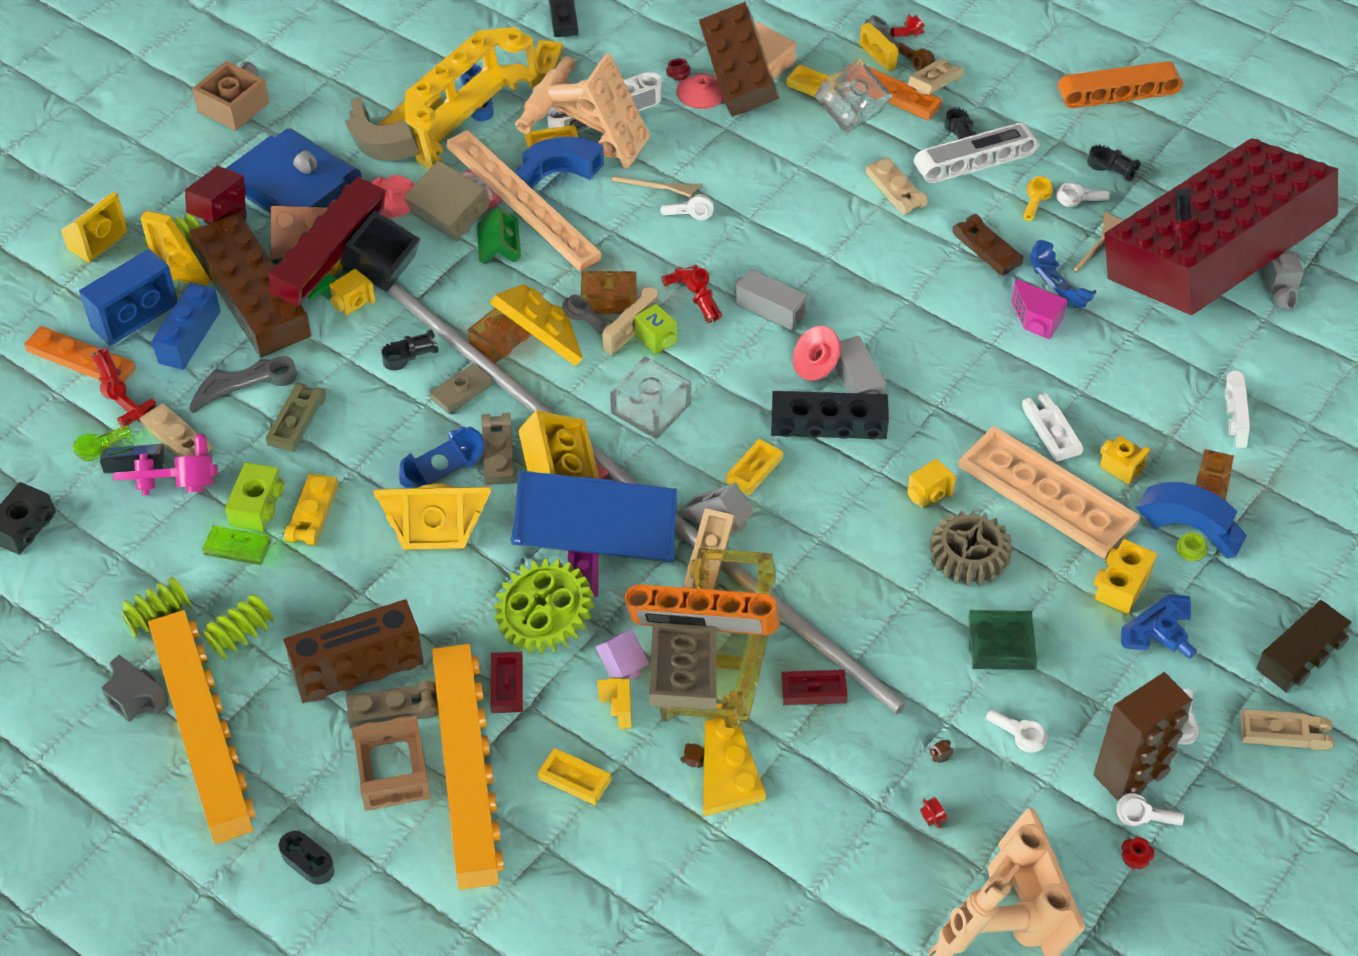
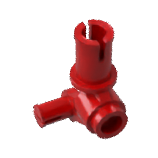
(696, 282)
(115, 389)

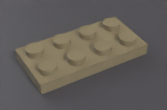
(683, 666)

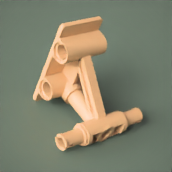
(597, 102)
(1046, 907)

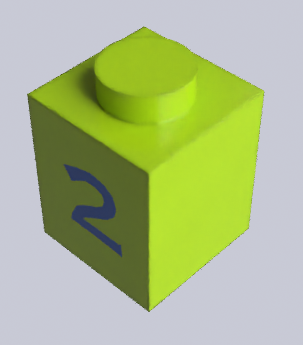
(655, 329)

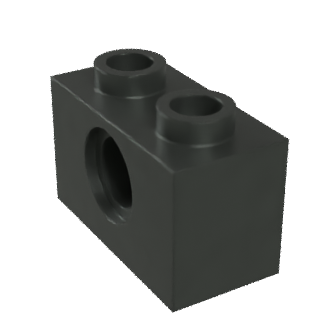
(23, 516)

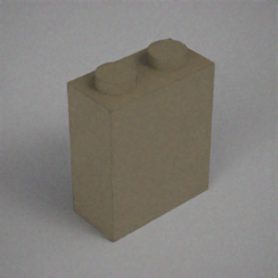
(447, 200)

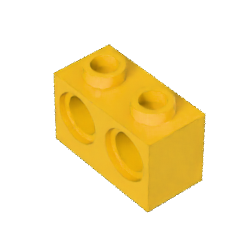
(1125, 575)

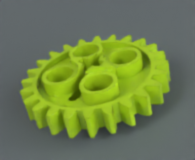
(544, 606)

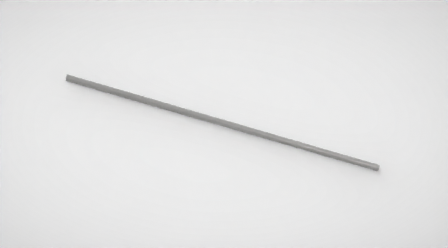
(682, 527)

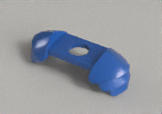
(1044, 263)
(462, 449)

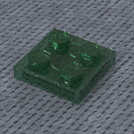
(1002, 640)

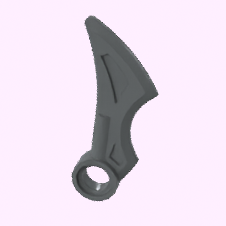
(224, 382)

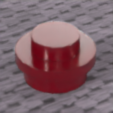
(678, 69)

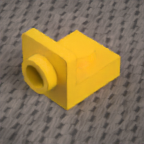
(618, 693)

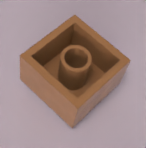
(231, 95)

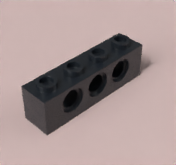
(829, 415)

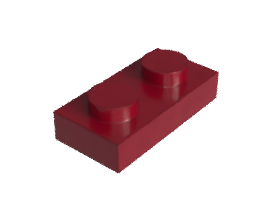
(506, 682)
(814, 687)

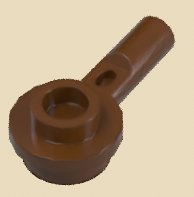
(920, 57)

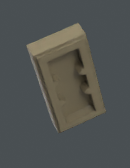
(461, 388)

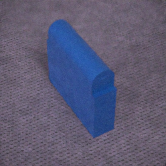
(276, 182)

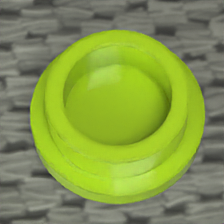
(1191, 547)

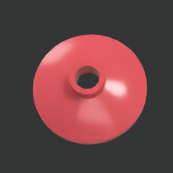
(699, 91)
(816, 353)

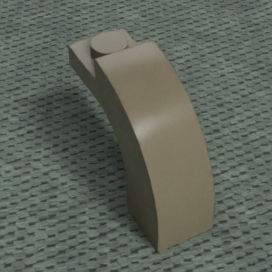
(381, 142)

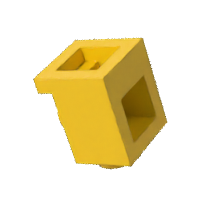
(351, 292)
(1123, 459)
(931, 483)

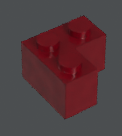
(217, 195)

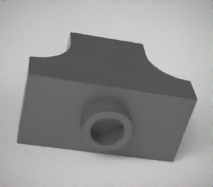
(133, 690)

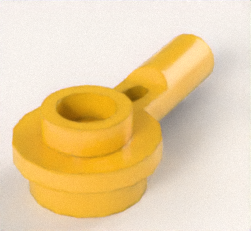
(1038, 190)

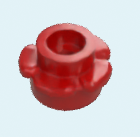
(933, 812)
(1133, 859)

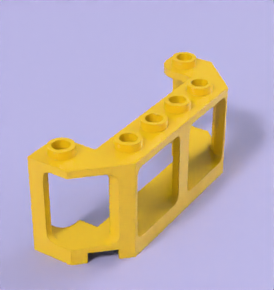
(435, 125)

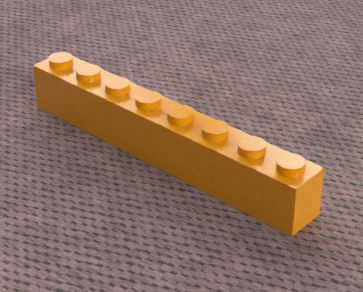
(200, 727)
(465, 767)

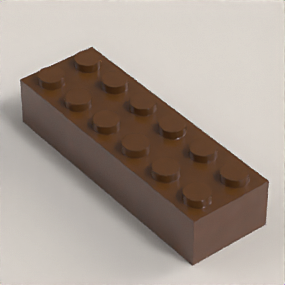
(240, 275)

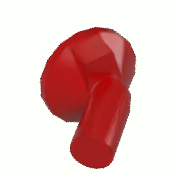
(913, 26)

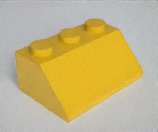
(557, 445)

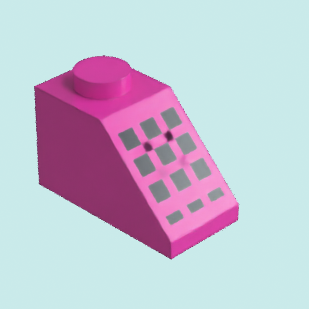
(1038, 309)

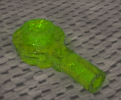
(90, 446)

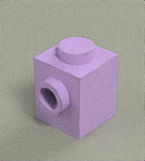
(622, 655)

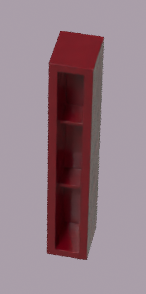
(325, 242)

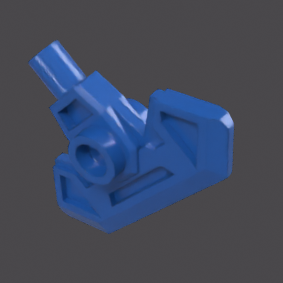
(1161, 624)

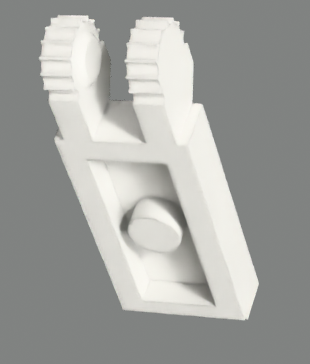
(1237, 406)
(1052, 428)

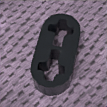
(302, 863)

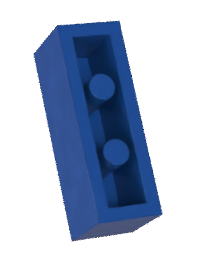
(186, 326)

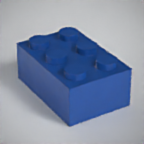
(129, 297)

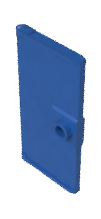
(595, 516)

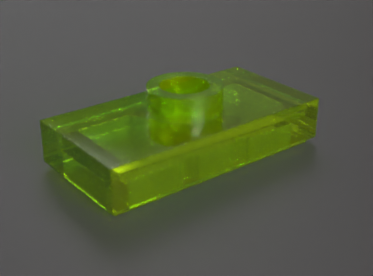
(236, 545)

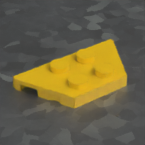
(540, 319)
(433, 515)

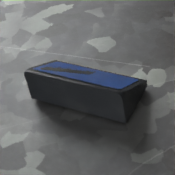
(122, 458)

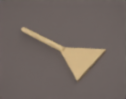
(682, 188)
(1108, 223)

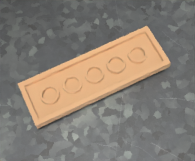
(1049, 492)

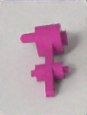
(190, 471)

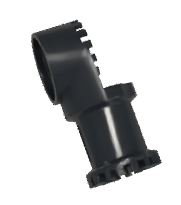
(962, 126)
(1114, 161)
(408, 349)

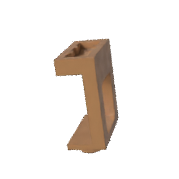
(394, 789)

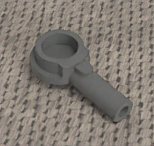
(883, 27)
(579, 309)

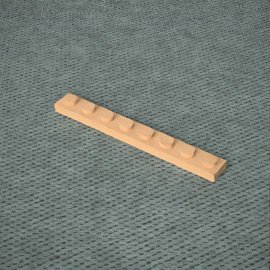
(524, 200)

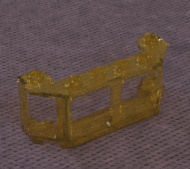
(739, 703)

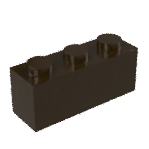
(1304, 646)

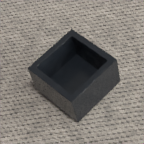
(380, 250)

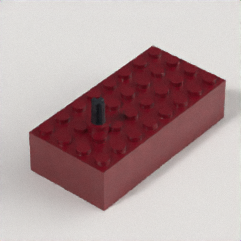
(1221, 225)

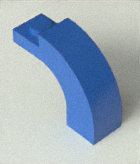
(560, 155)
(1195, 507)

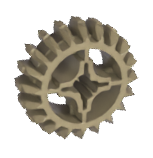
(983, 560)

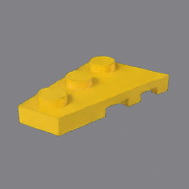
(172, 248)
(728, 770)

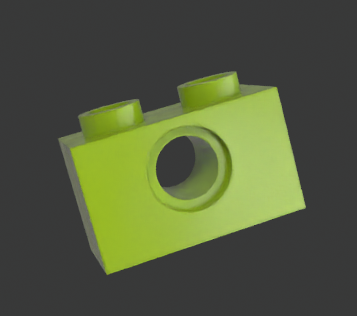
(254, 497)

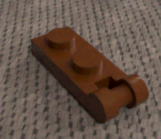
(987, 245)

